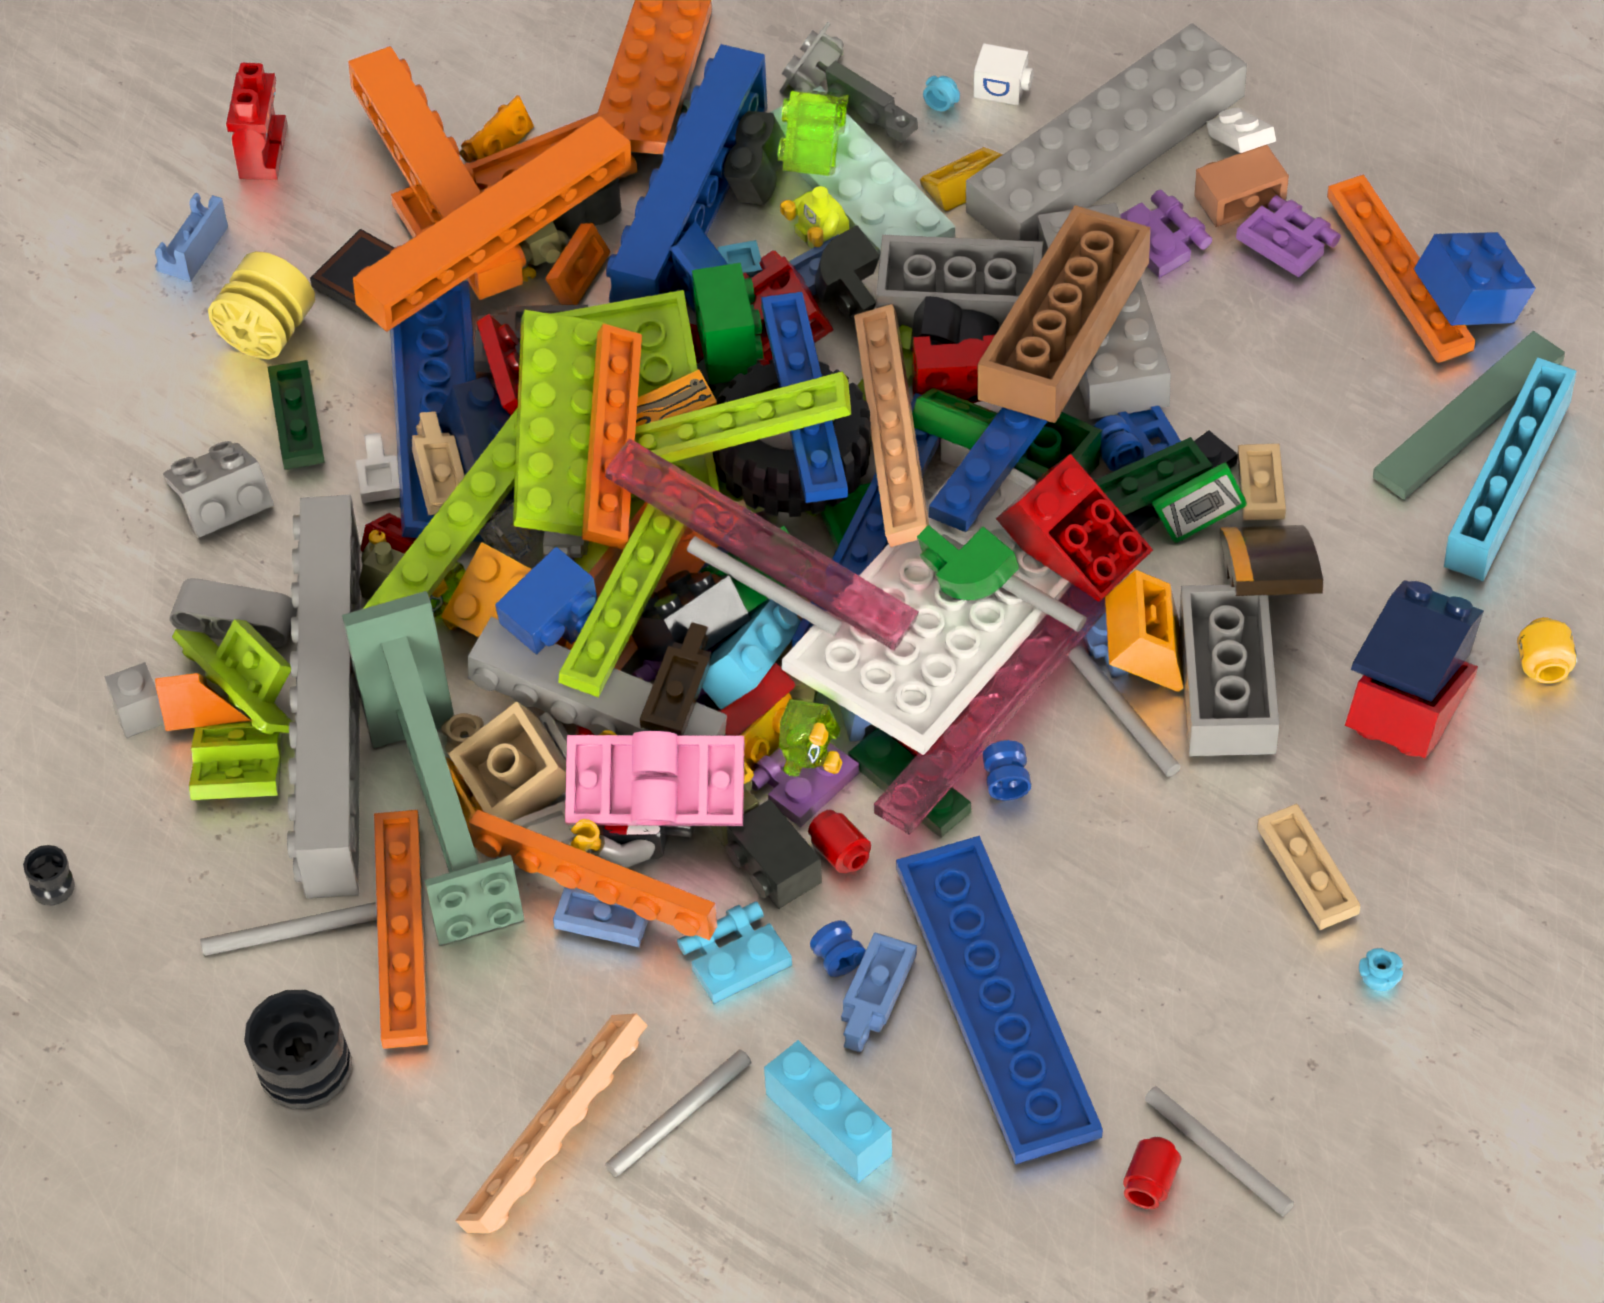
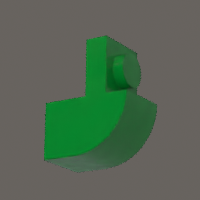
(972, 571)

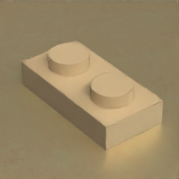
(1261, 481)

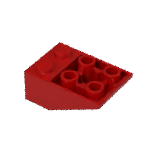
(1075, 529)

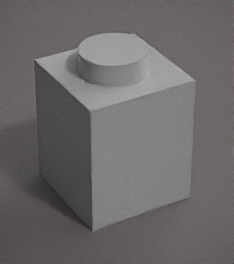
(135, 699)

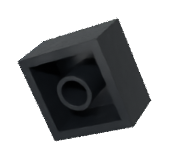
(687, 599)

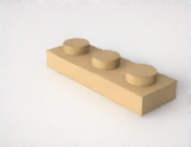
(1308, 866)

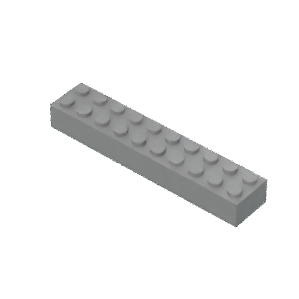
(324, 700)

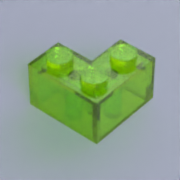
(812, 131)

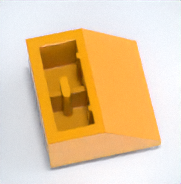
(1145, 630)

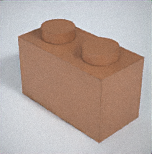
(1240, 185)

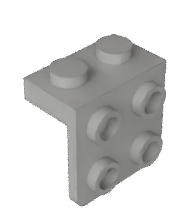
(219, 487)

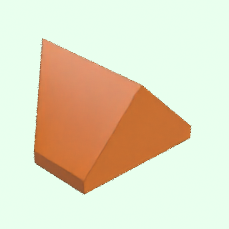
(191, 703)

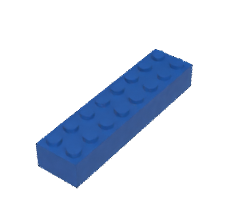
(691, 176)

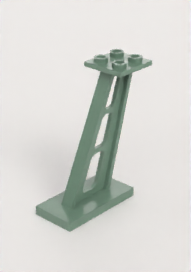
(409, 699)

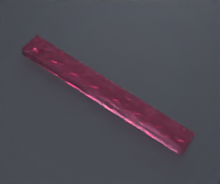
(762, 544)
(935, 772)

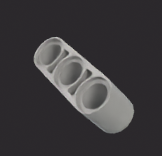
(213, 606)

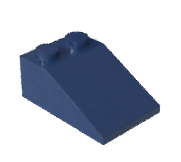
(1419, 640)

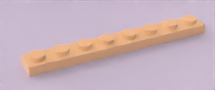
(891, 425)

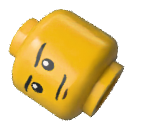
(1547, 650)

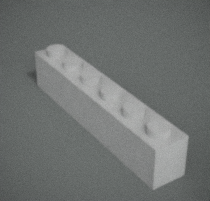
(511, 668)

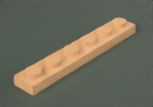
(544, 1133)

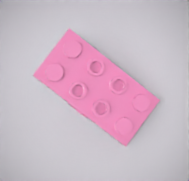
(655, 779)

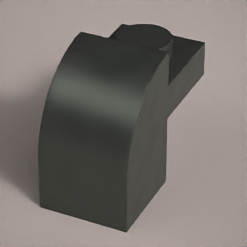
(842, 268)

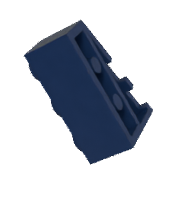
(474, 418)

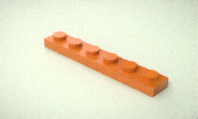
(1395, 263)
(611, 426)
(593, 874)
(400, 929)

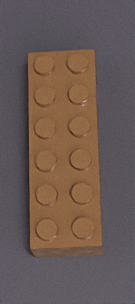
(1063, 314)

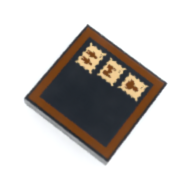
(337, 273)

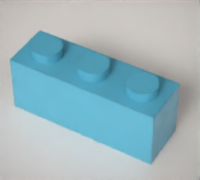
(749, 652)
(828, 1111)

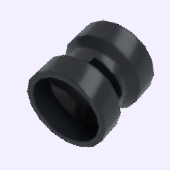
(49, 875)

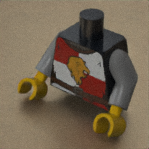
(625, 843)

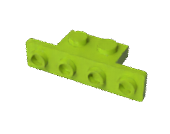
(244, 669)

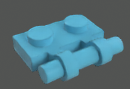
(740, 962)

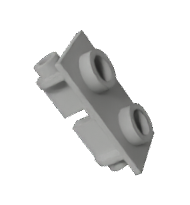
(819, 50)

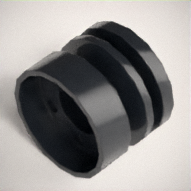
(295, 1027)

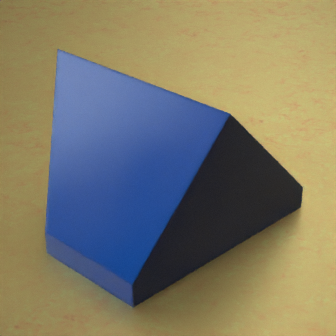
(693, 253)

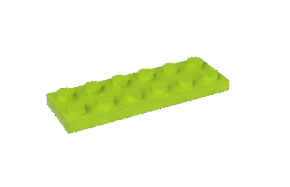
(553, 421)

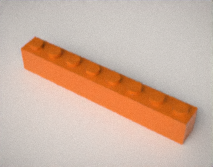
(425, 153)
(492, 223)

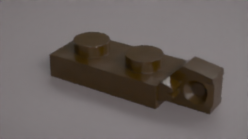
(678, 683)

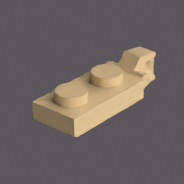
(436, 461)

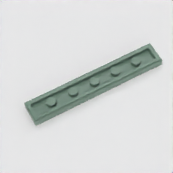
(1463, 418)

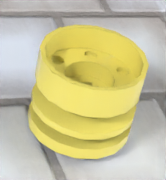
(261, 305)

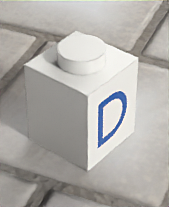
(1002, 74)

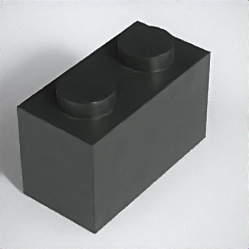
(773, 855)

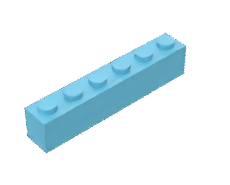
(1509, 469)

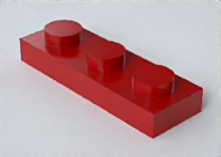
(503, 359)

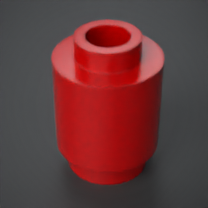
(839, 841)
(1151, 1172)

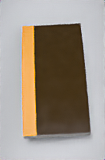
(1271, 560)

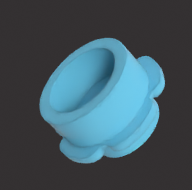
(941, 93)
(1378, 978)

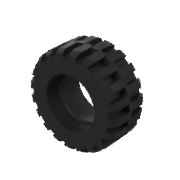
(769, 474)

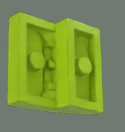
(234, 762)

